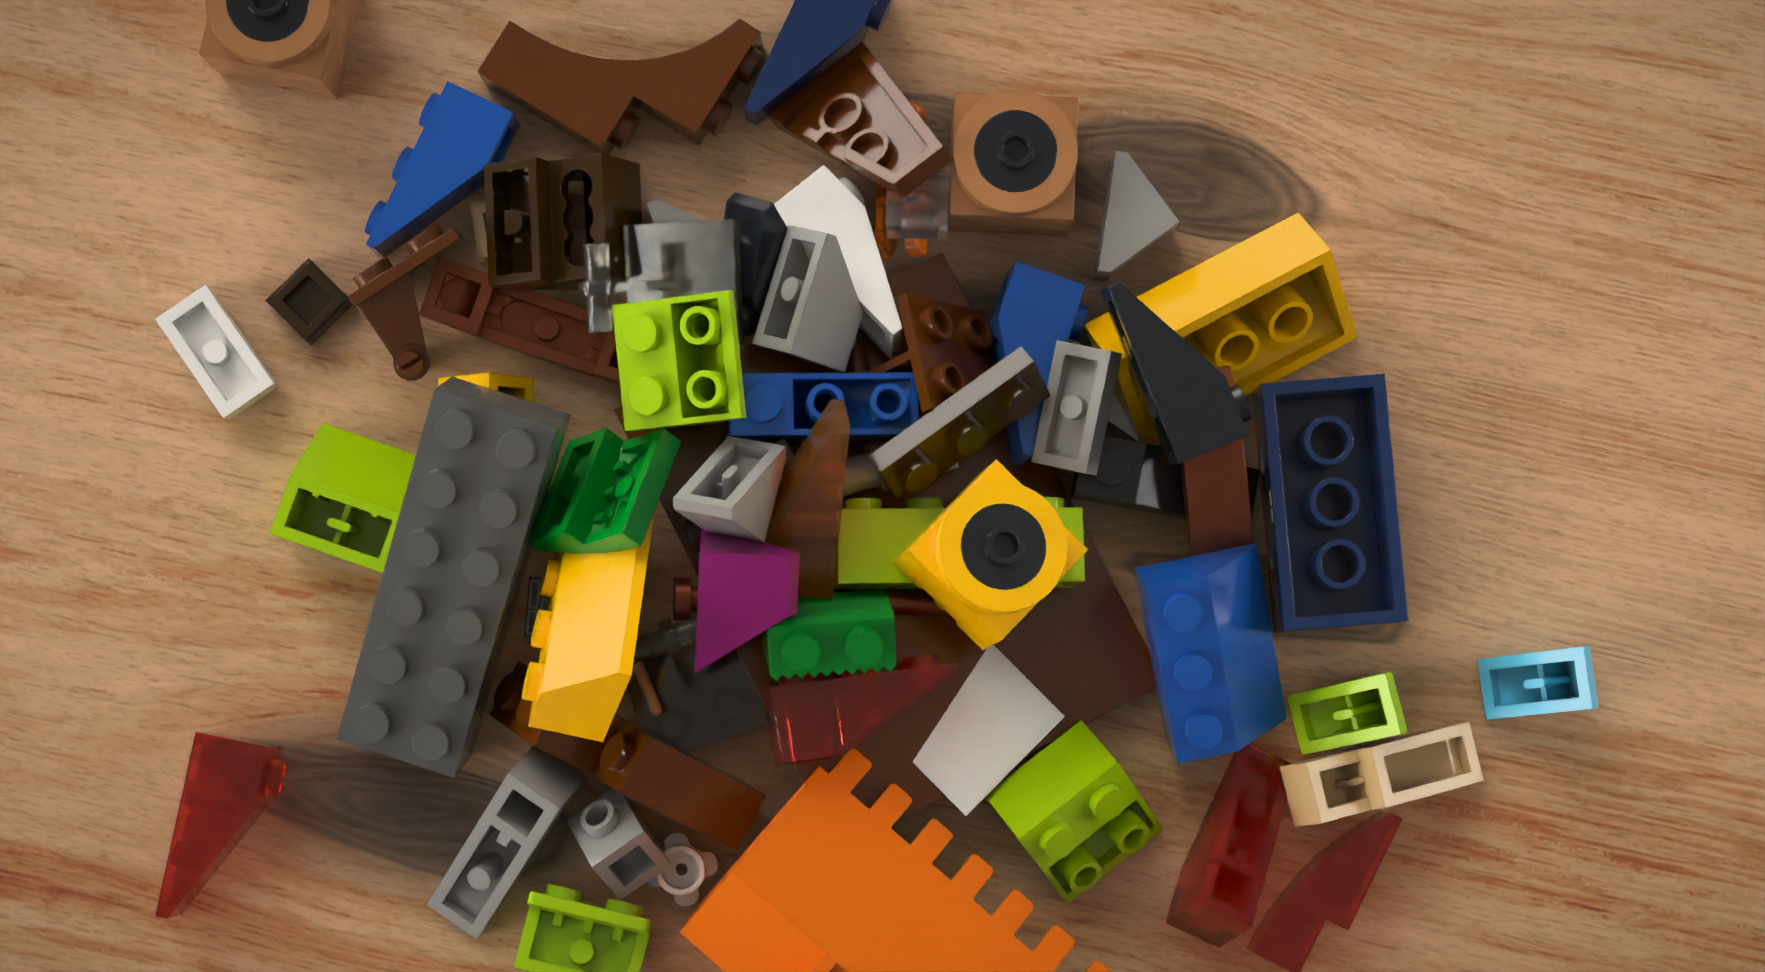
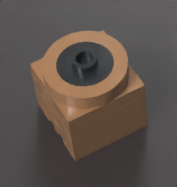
(281, 42)
(1013, 163)

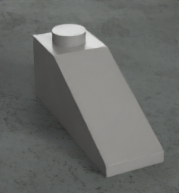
(506, 840)

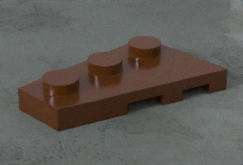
(863, 123)

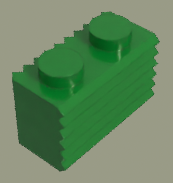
(833, 635)

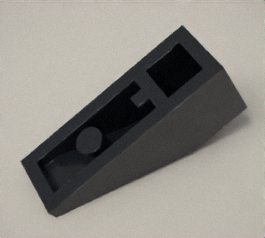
(1181, 389)
(1140, 479)

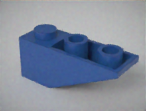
(444, 167)
(1034, 313)
(793, 402)

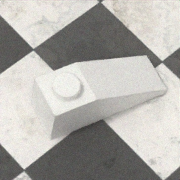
(839, 209)

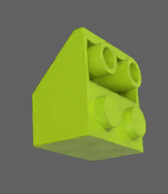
(679, 361)
(345, 497)
(1074, 811)

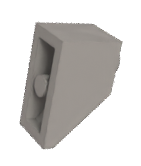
(810, 302)

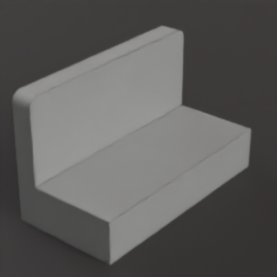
(1077, 408)

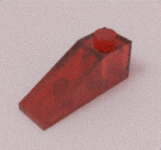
(220, 801)
(1231, 851)

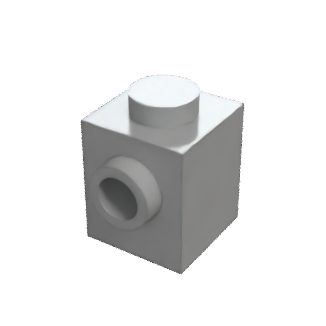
(618, 843)

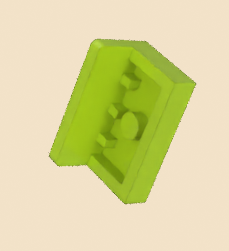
(580, 937)

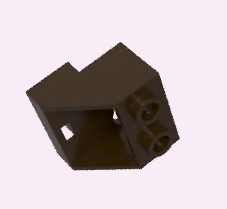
(533, 204)

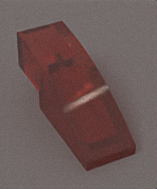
(1325, 889)

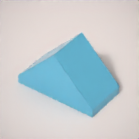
(1538, 683)

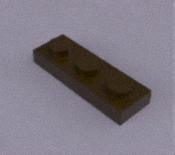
(960, 425)

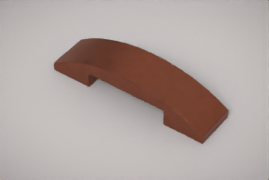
(519, 320)
(1217, 496)

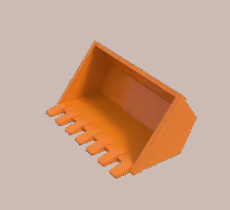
(850, 895)

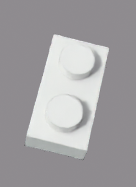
(216, 352)

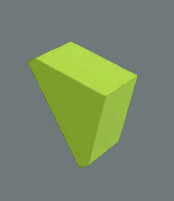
(1347, 713)

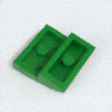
(604, 492)

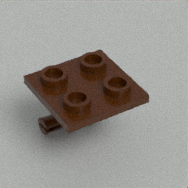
(390, 301)
(944, 352)

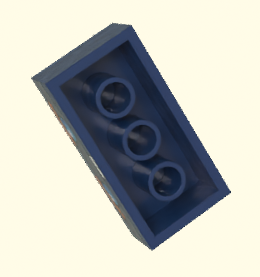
(1329, 503)

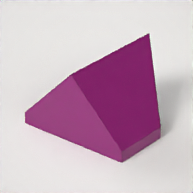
(741, 592)

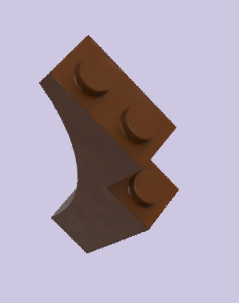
(599, 96)
(642, 768)

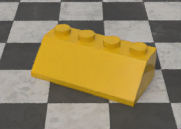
(1251, 308)
(585, 639)

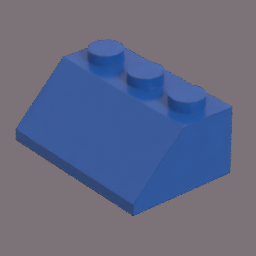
(1211, 651)

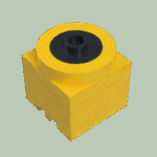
(991, 555)

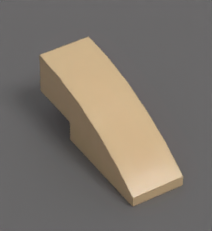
(1381, 774)

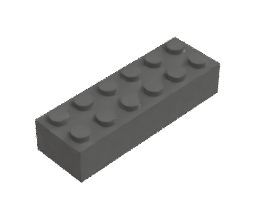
(452, 576)

